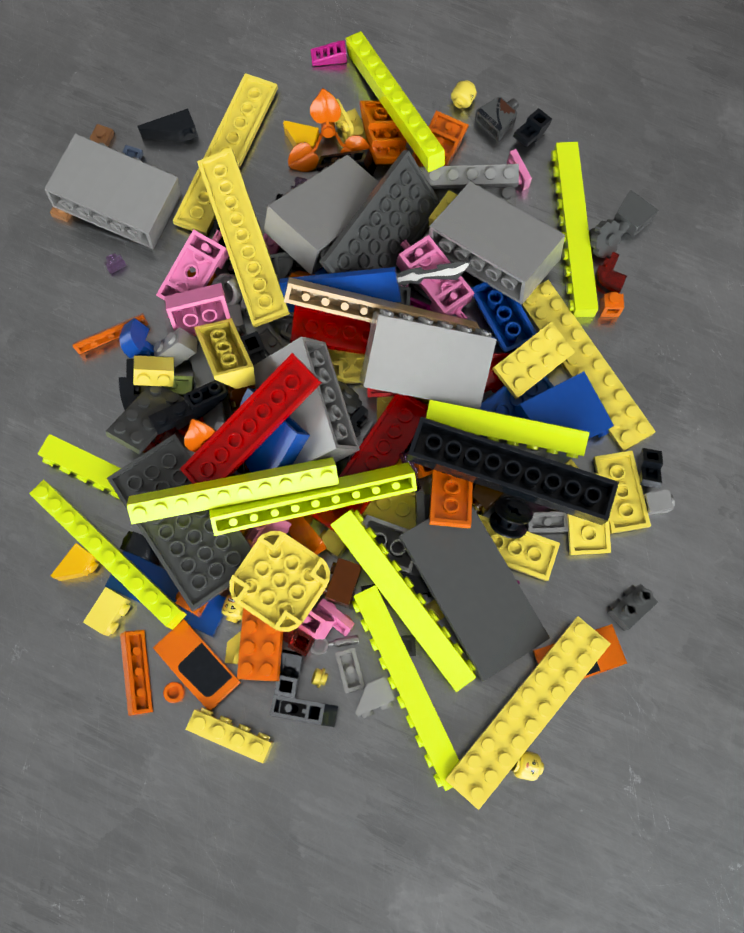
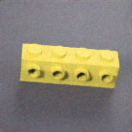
(229, 735)

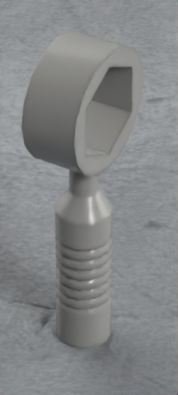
(337, 642)

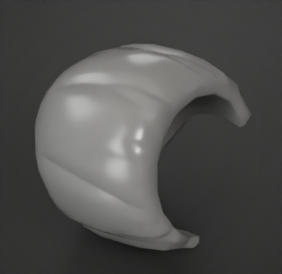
(230, 287)

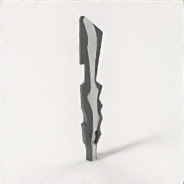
(447, 271)

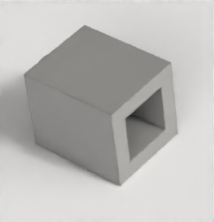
(659, 502)

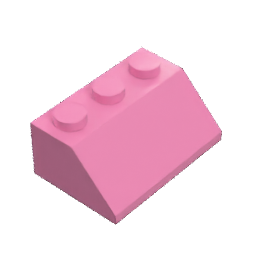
(197, 307)

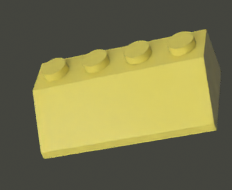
(226, 353)

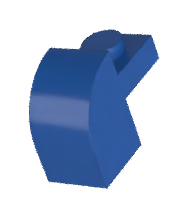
(133, 339)

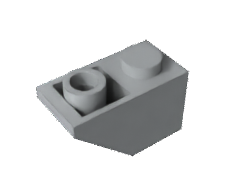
(375, 695)

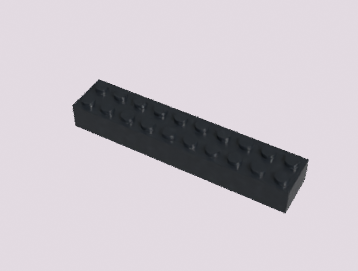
(513, 471)

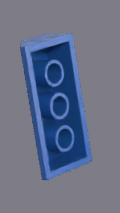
(504, 317)

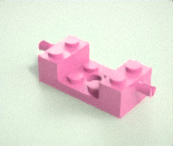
(198, 253)
(446, 295)

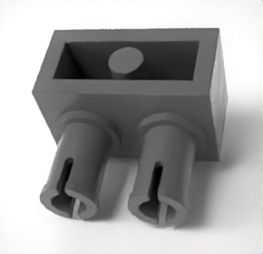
(632, 607)

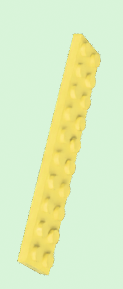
(235, 132)
(243, 238)
(629, 422)
(528, 554)
(527, 712)

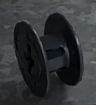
(502, 518)

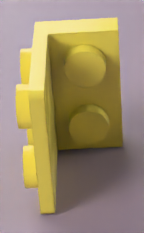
(350, 123)

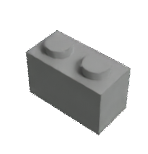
(178, 345)

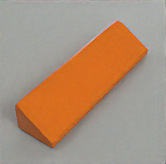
(104, 336)
(305, 535)
(136, 672)

